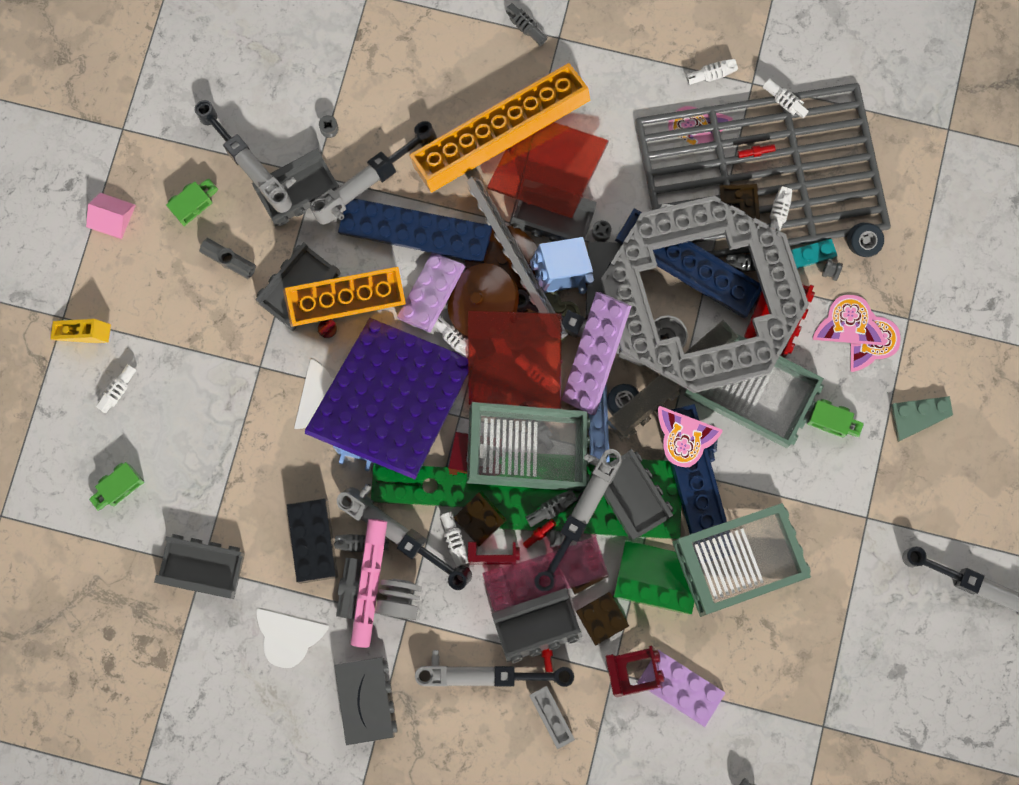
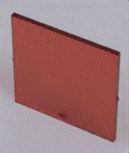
(549, 168)
(515, 358)

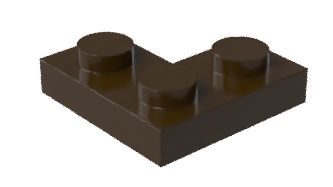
(743, 195)

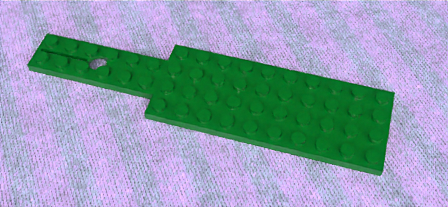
(520, 501)

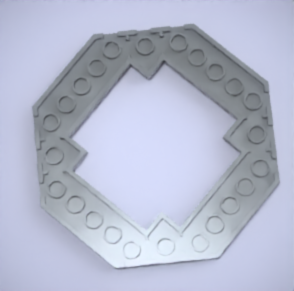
(722, 363)

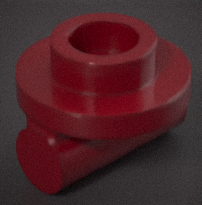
(327, 328)

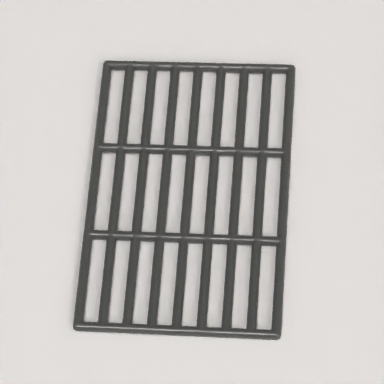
(794, 149)

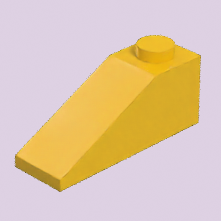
(81, 331)

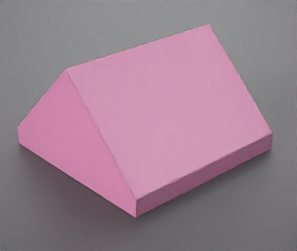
(109, 215)

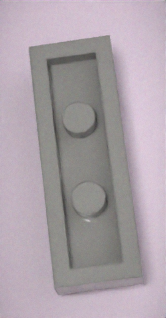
(552, 717)

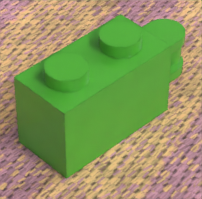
(191, 201)
(834, 419)
(116, 486)

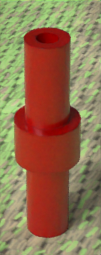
(756, 151)
(539, 533)
(547, 654)

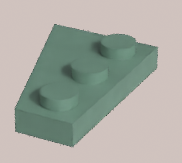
(920, 414)

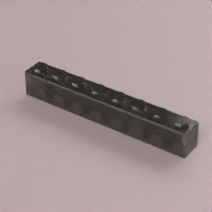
(662, 389)

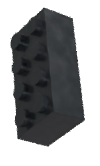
(312, 541)

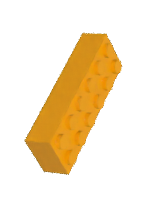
(344, 296)

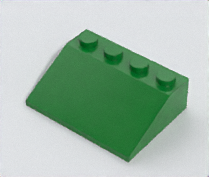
(653, 579)

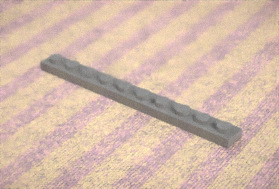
(511, 248)

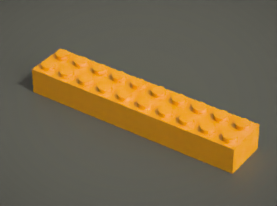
(500, 127)

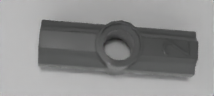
(218, 253)
(349, 588)

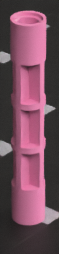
(368, 583)

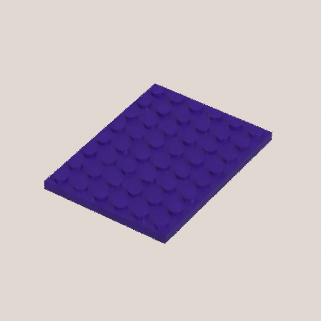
(390, 398)

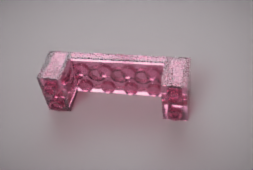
(517, 585)

